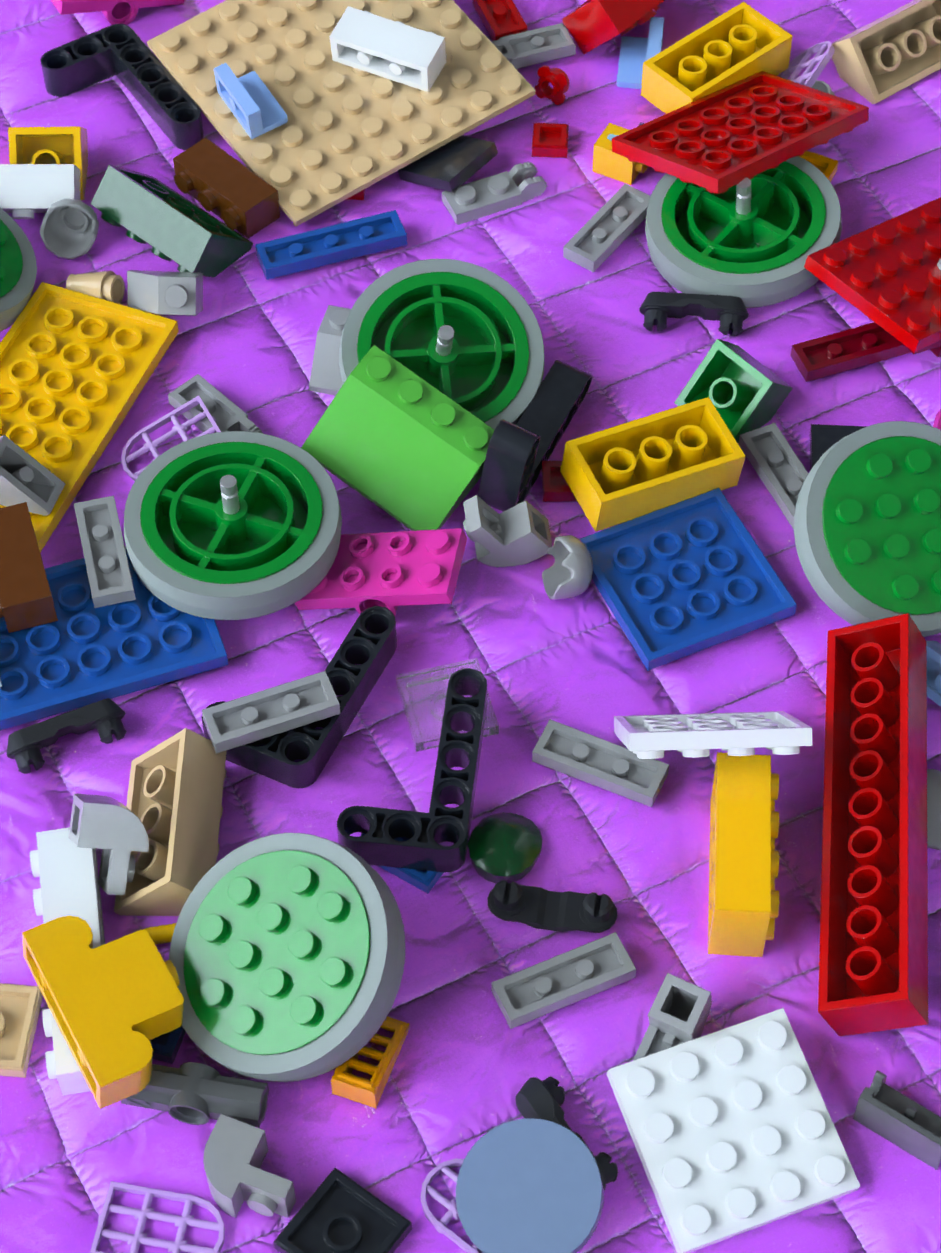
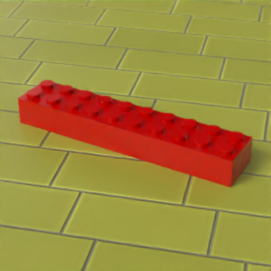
(875, 830)

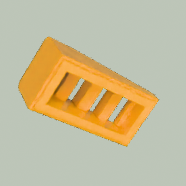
(364, 1090)

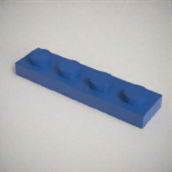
(331, 244)

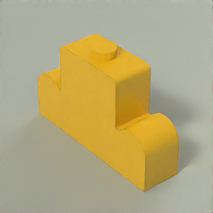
(105, 1001)

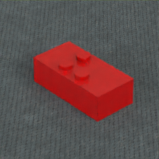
(604, 19)

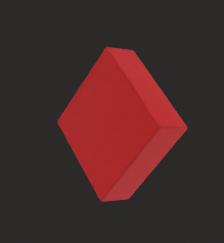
(550, 140)

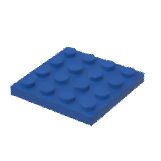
(686, 579)

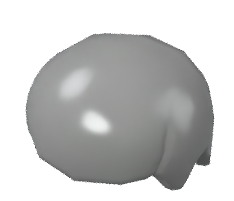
(69, 228)
(571, 569)

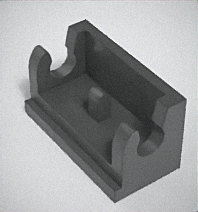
(900, 1121)

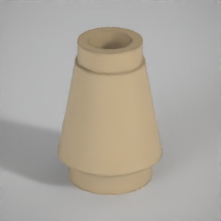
(101, 285)

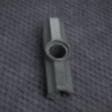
(200, 1093)

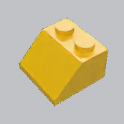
(50, 146)

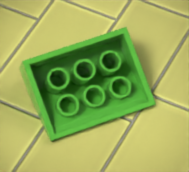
(400, 442)

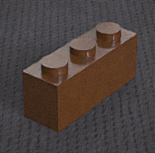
(226, 188)
(23, 580)

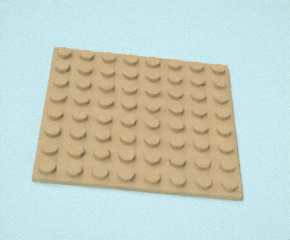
(342, 121)

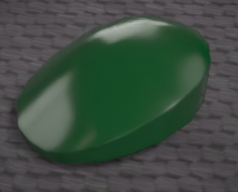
(504, 847)

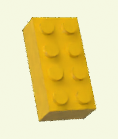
(715, 57)
(651, 463)
(743, 855)

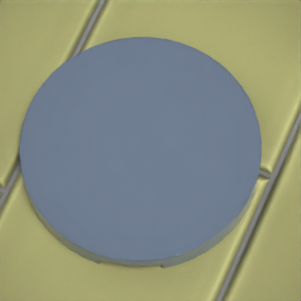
(529, 1189)

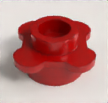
(559, 81)

